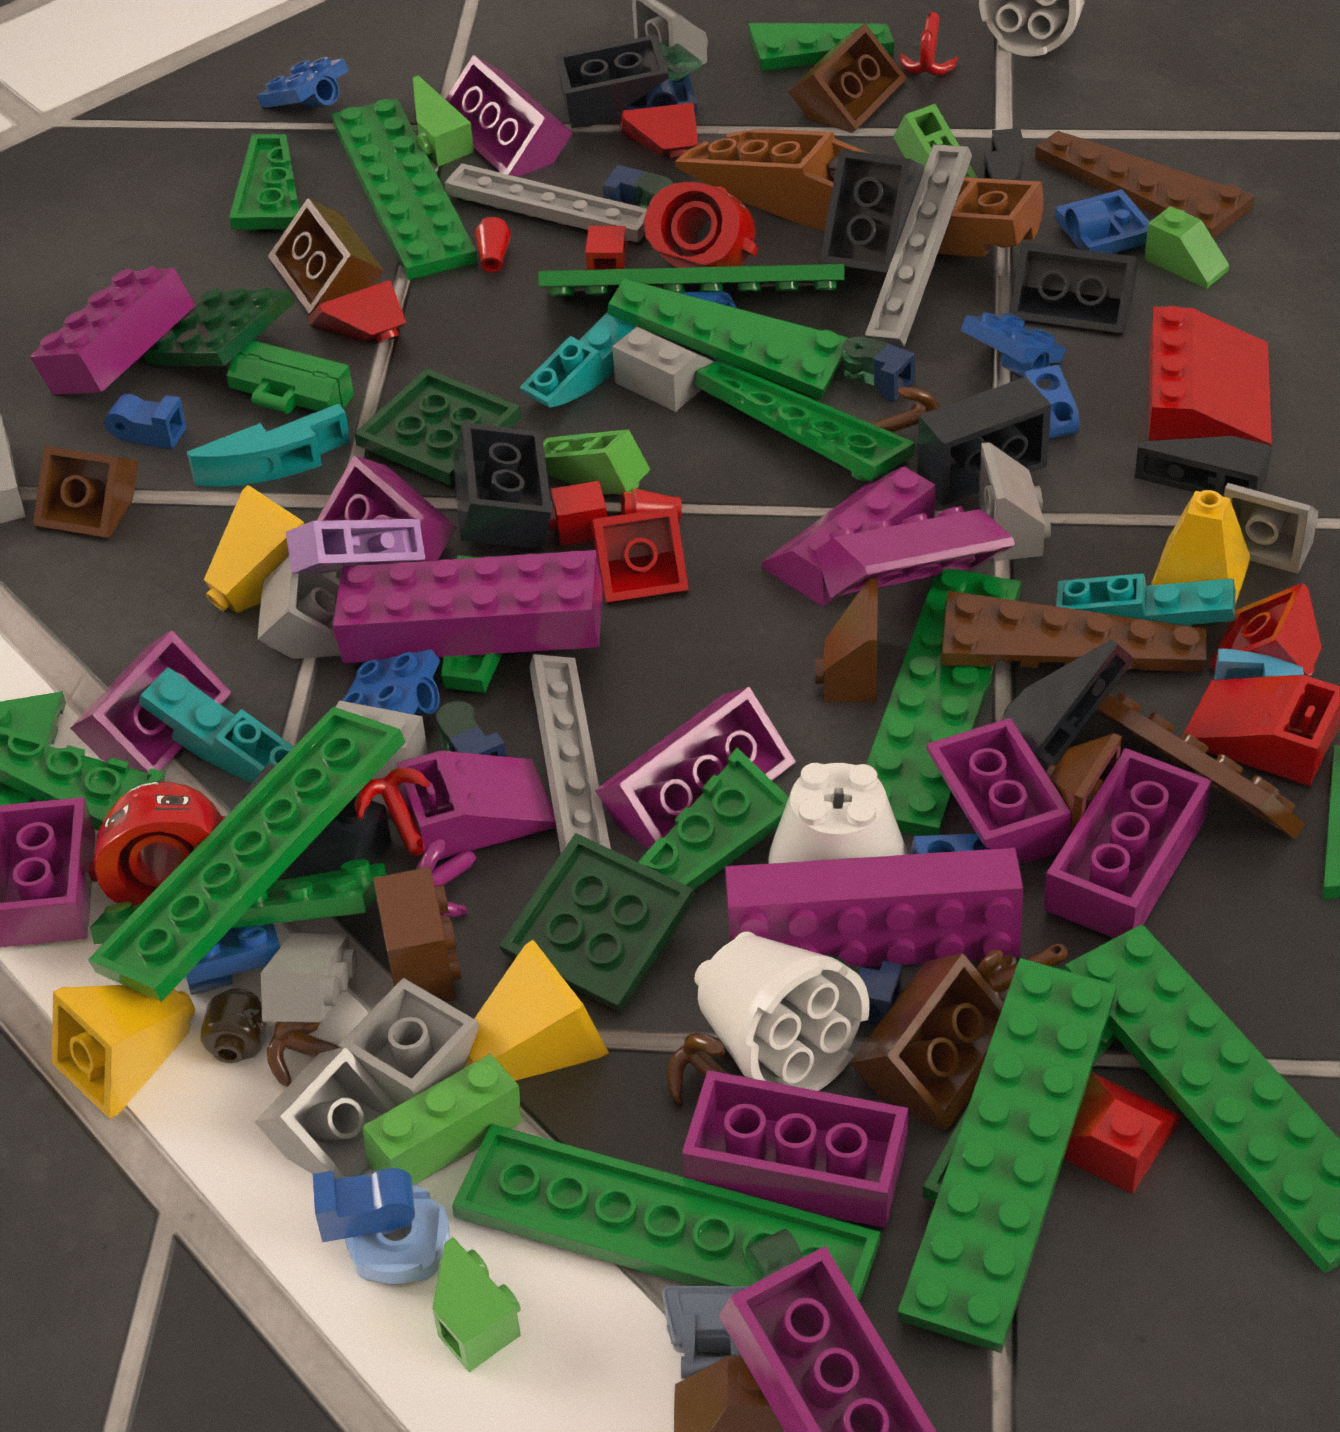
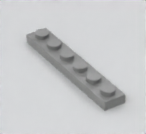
(544, 200)
(919, 244)
(567, 750)

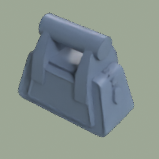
(696, 1325)

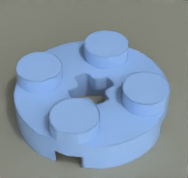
(407, 1259)

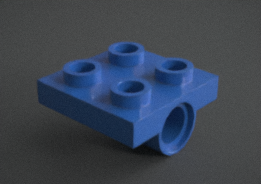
(302, 84)
(1104, 223)
(1020, 347)
(398, 684)
(234, 953)

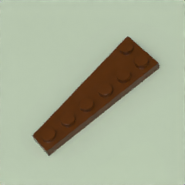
(1146, 182)
(993, 629)
(1189, 753)

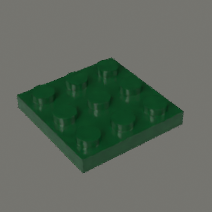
(219, 327)
(425, 421)
(600, 920)

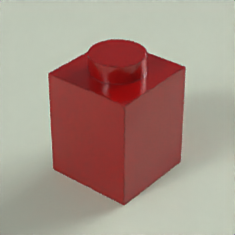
(606, 248)
(573, 511)

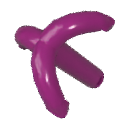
(447, 871)

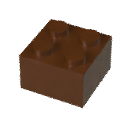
(417, 933)

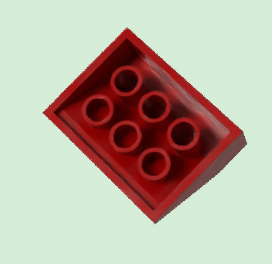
(1206, 379)

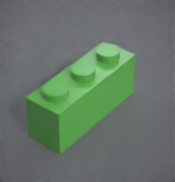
(443, 1121)

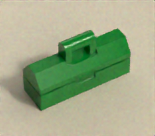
(289, 378)

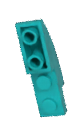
(577, 364)
(265, 456)
(1168, 603)
(211, 731)

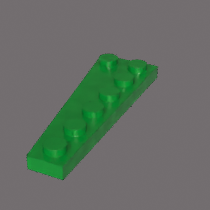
(757, 343)
(830, 432)
(286, 900)

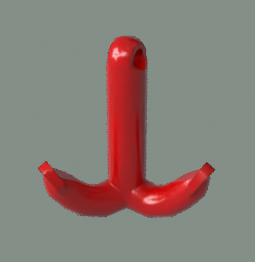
(927, 52)
(395, 803)

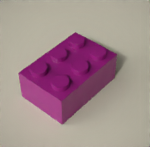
(45, 871)

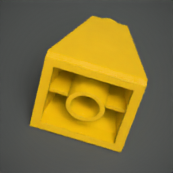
(1205, 544)
(248, 551)
(535, 1021)
(115, 1039)

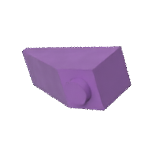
(344, 543)

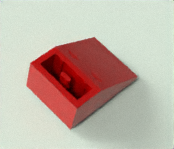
(1270, 723)

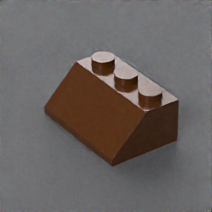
(848, 82)
(323, 257)
(932, 1041)

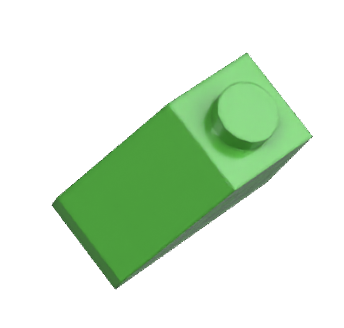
(1184, 248)

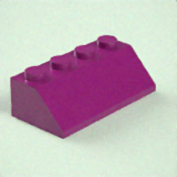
(506, 121)
(885, 498)
(910, 550)
(672, 773)

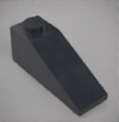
(1204, 463)
(1060, 704)

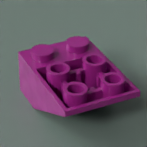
(476, 800)

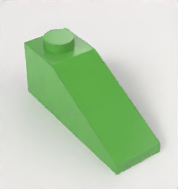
(441, 128)
(920, 131)
(601, 456)

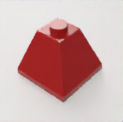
(662, 129)
(362, 314)
(1277, 627)
(1118, 1133)

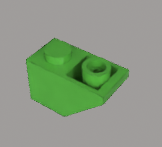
(470, 1309)

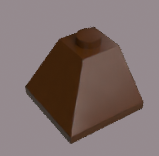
(851, 651)
(1084, 772)
(723, 1400)

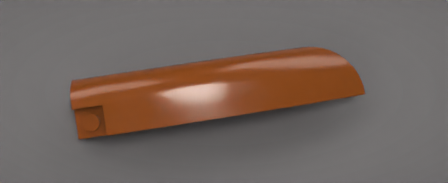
(792, 179)

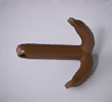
(926, 403)
(999, 972)
(296, 1038)
(698, 1051)

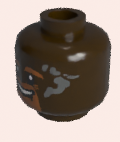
(233, 1025)

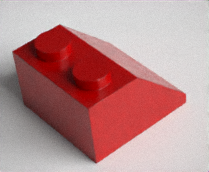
(640, 554)

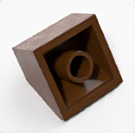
(83, 491)

